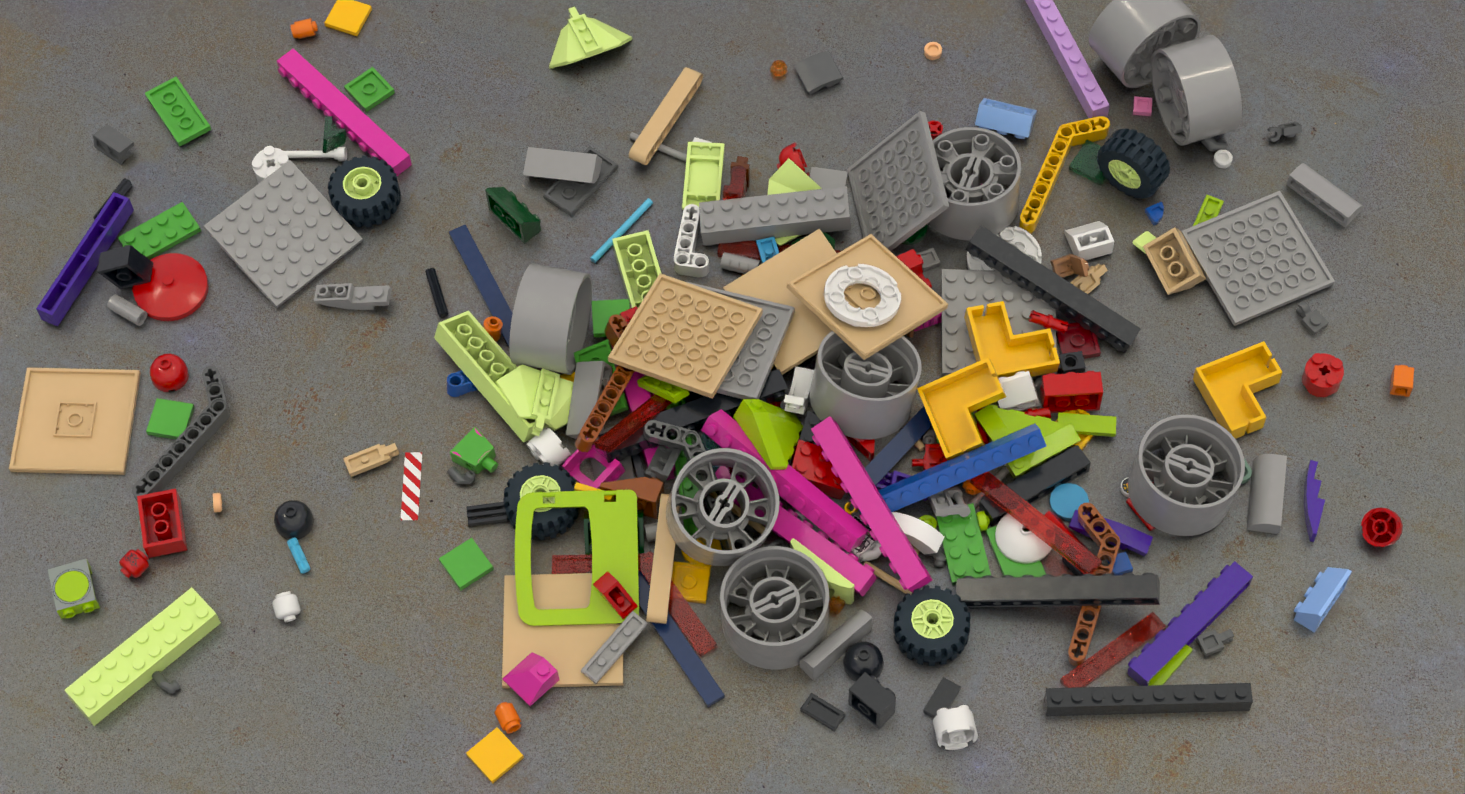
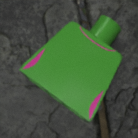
(474, 453)

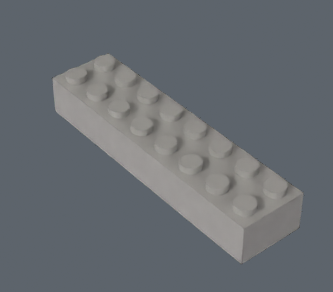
(774, 215)

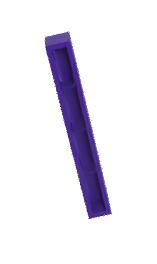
(85, 259)
(1191, 623)

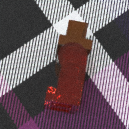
(739, 179)

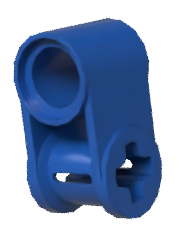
(463, 385)

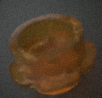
(778, 64)
(836, 605)

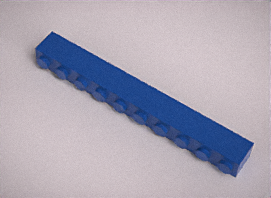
(963, 467)

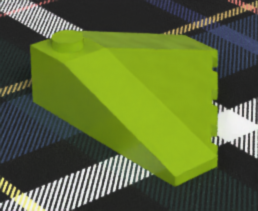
(1002, 422)
(769, 430)

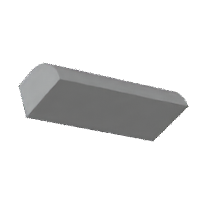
(562, 165)
(1324, 194)
(588, 386)
(1267, 493)
(836, 644)

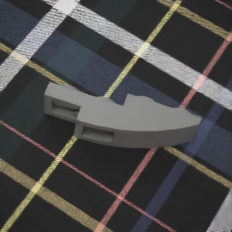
(351, 297)

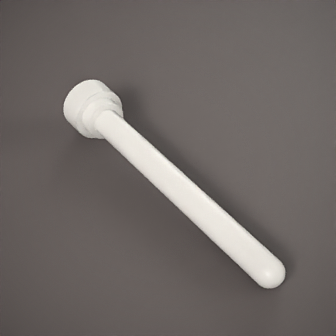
(338, 154)

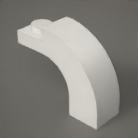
(798, 397)
(919, 533)

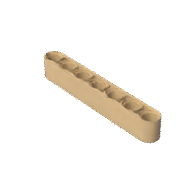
(665, 116)
(662, 568)

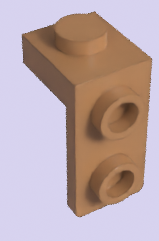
(1070, 265)

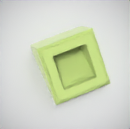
(1143, 239)

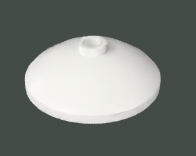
(1017, 544)

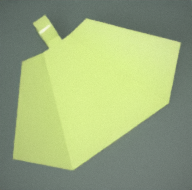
(585, 38)
(786, 180)
(537, 396)

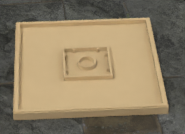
(770, 284)
(916, 307)
(75, 421)
(563, 646)

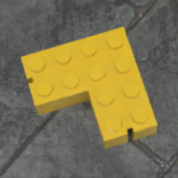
(1009, 353)
(1230, 386)
(952, 401)

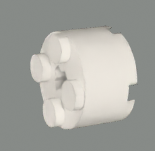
(268, 161)
(548, 448)
(955, 727)

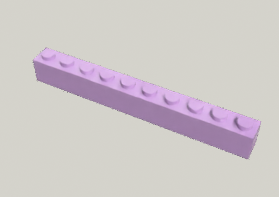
(1069, 57)

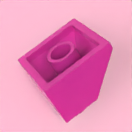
(532, 678)

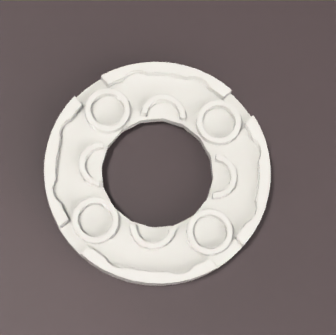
(1016, 237)
(868, 275)

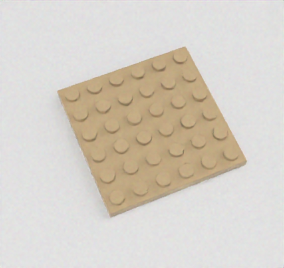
(685, 335)

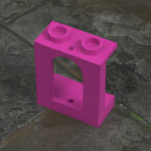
(611, 473)

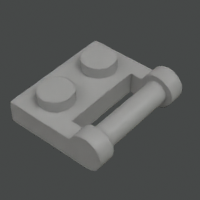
(943, 505)

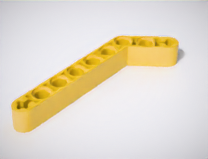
(1094, 130)

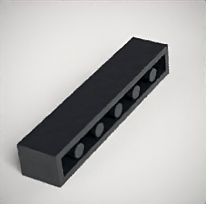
(1041, 480)

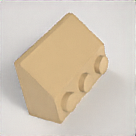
(1174, 262)

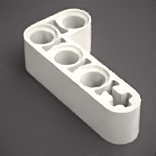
(689, 239)

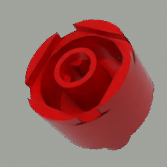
(1323, 375)

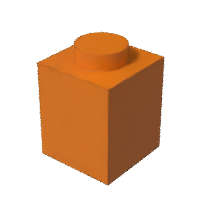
(1402, 380)

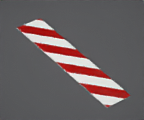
(411, 486)

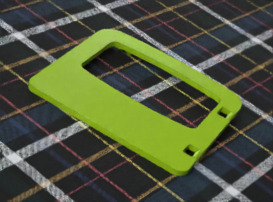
(613, 550)

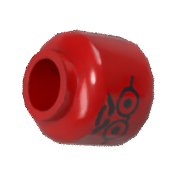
(134, 563)

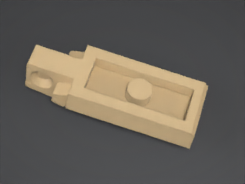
(1093, 279)
(370, 458)

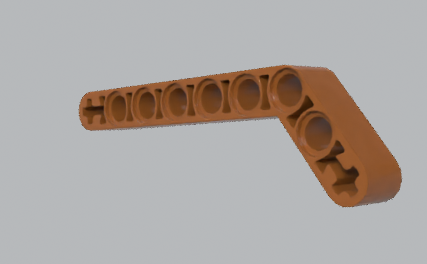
(610, 394)
(1104, 553)

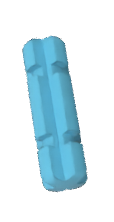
(298, 555)

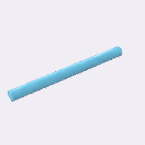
(622, 229)

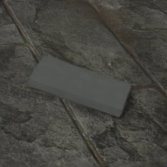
(572, 195)

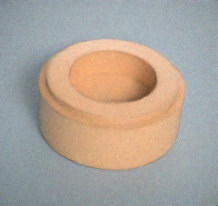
(932, 50)
(217, 502)

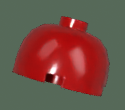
(794, 155)
(169, 372)
(1381, 527)

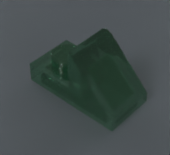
(333, 136)

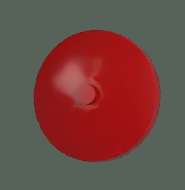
(175, 288)

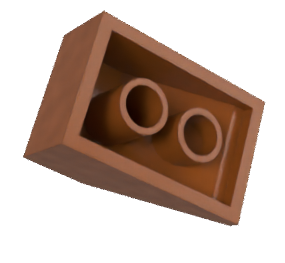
(647, 491)

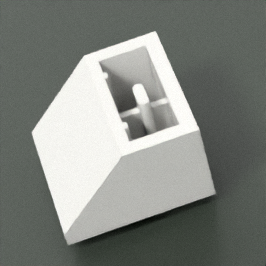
(1090, 240)
(1019, 391)

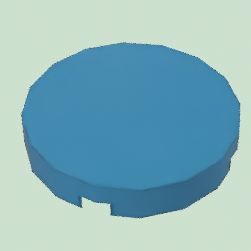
(1067, 499)

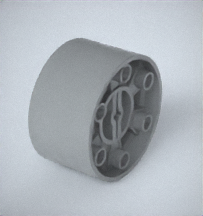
(1132, 31)
(1196, 89)
(975, 158)
(550, 318)
(863, 392)
(751, 470)
(1183, 481)
(774, 607)

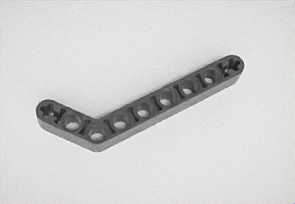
(689, 452)
(145, 484)

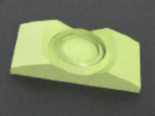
(703, 173)
(836, 582)

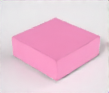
(1142, 106)

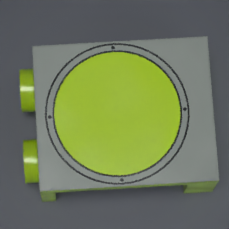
(73, 589)

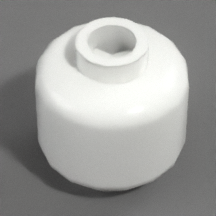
(286, 606)

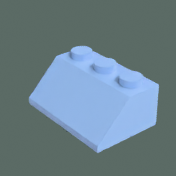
(1005, 118)
(1321, 597)

